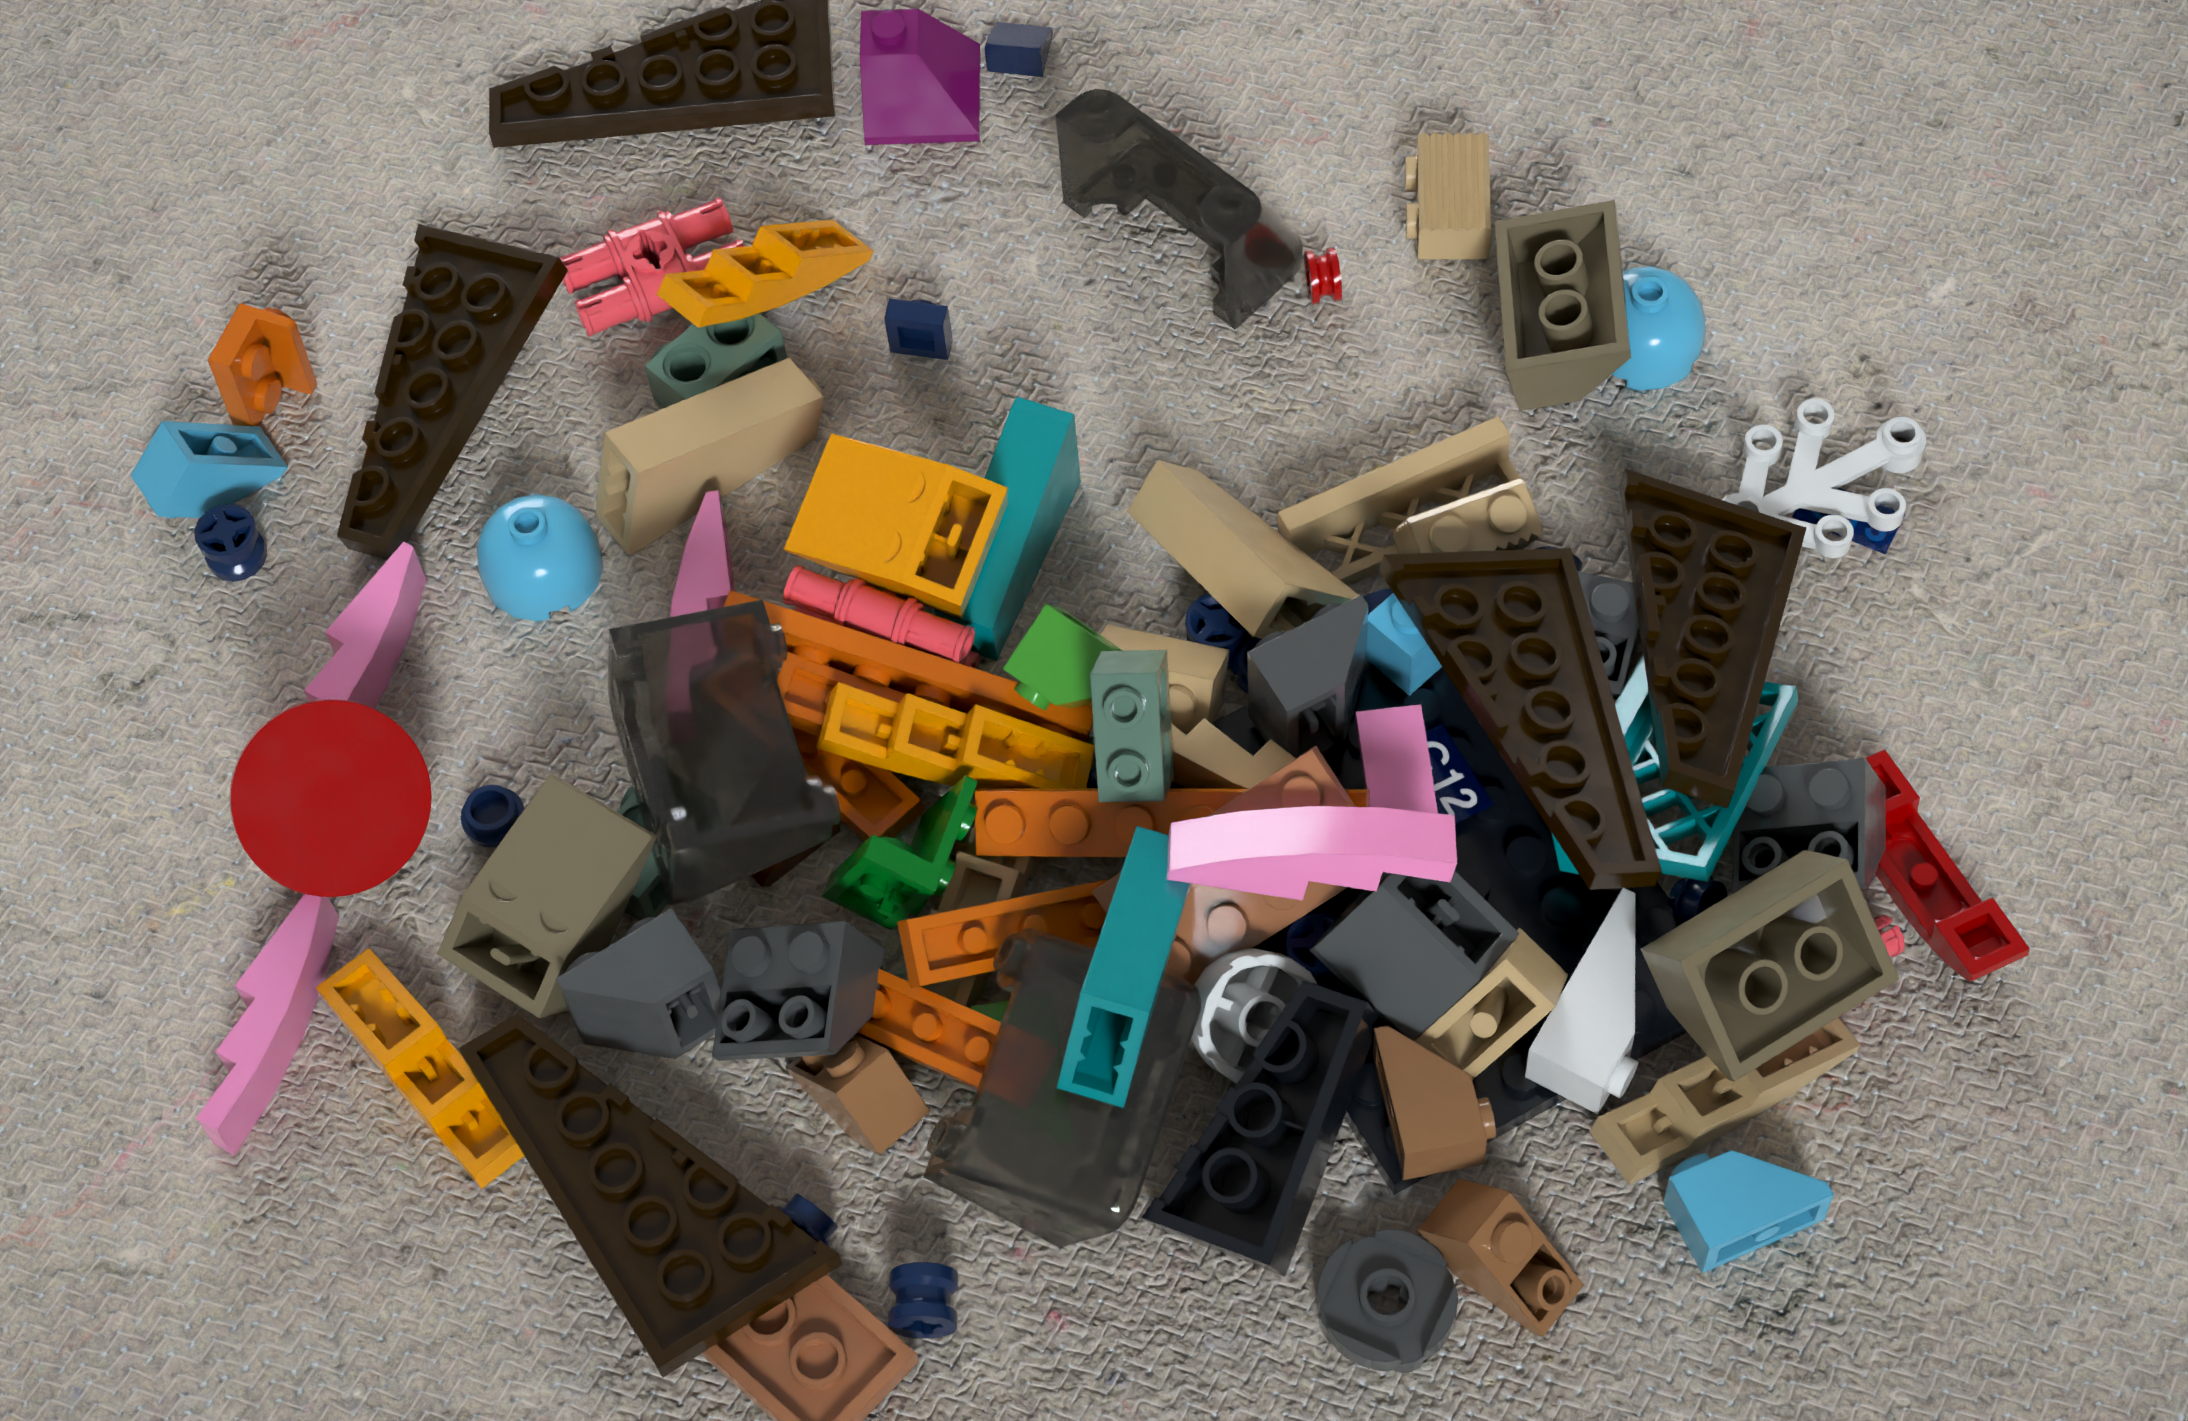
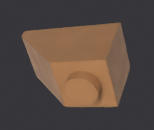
(1430, 1108)

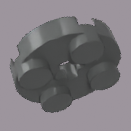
(1400, 1338)

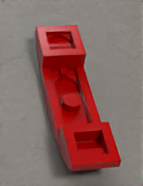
(1932, 890)

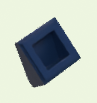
(1018, 49)

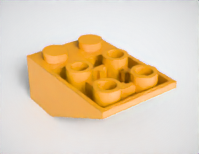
(899, 522)

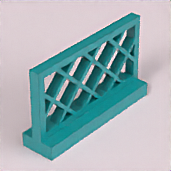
(1638, 731)

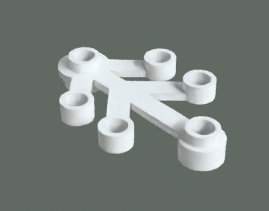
(1816, 488)

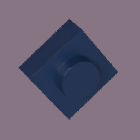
(918, 328)

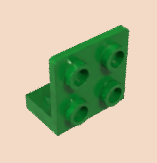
(890, 878)

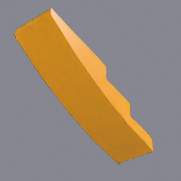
(774, 271)
(948, 744)
(421, 1065)

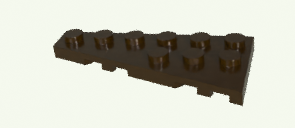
(694, 74)
(442, 364)
(1708, 616)
(1533, 675)
(653, 1213)

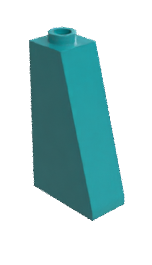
(1042, 475)
(1124, 974)

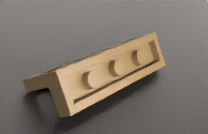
(1393, 490)

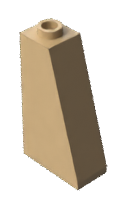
(714, 441)
(1233, 552)

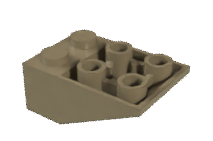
(547, 896)

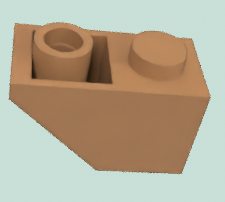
(862, 1092)
(1501, 1254)

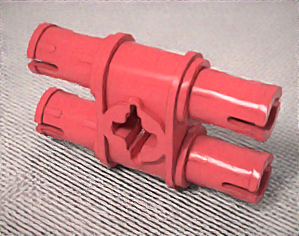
(629, 258)
(879, 615)

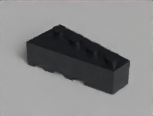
(1273, 1133)

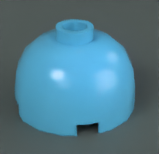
(1663, 328)
(538, 557)

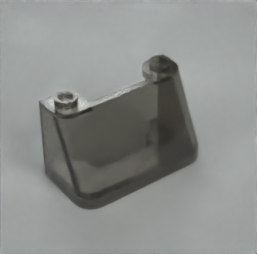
(1124, 156)
(713, 747)
(1044, 1153)

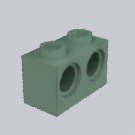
(712, 357)
(1132, 725)

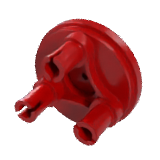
(330, 798)

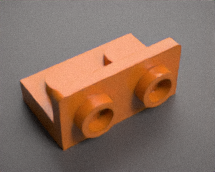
(255, 359)

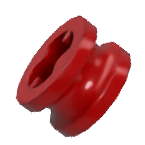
(1323, 275)

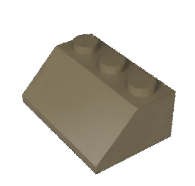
(1561, 302)
(1772, 962)

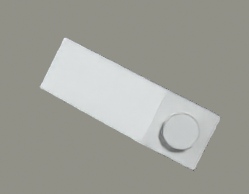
(1592, 1029)

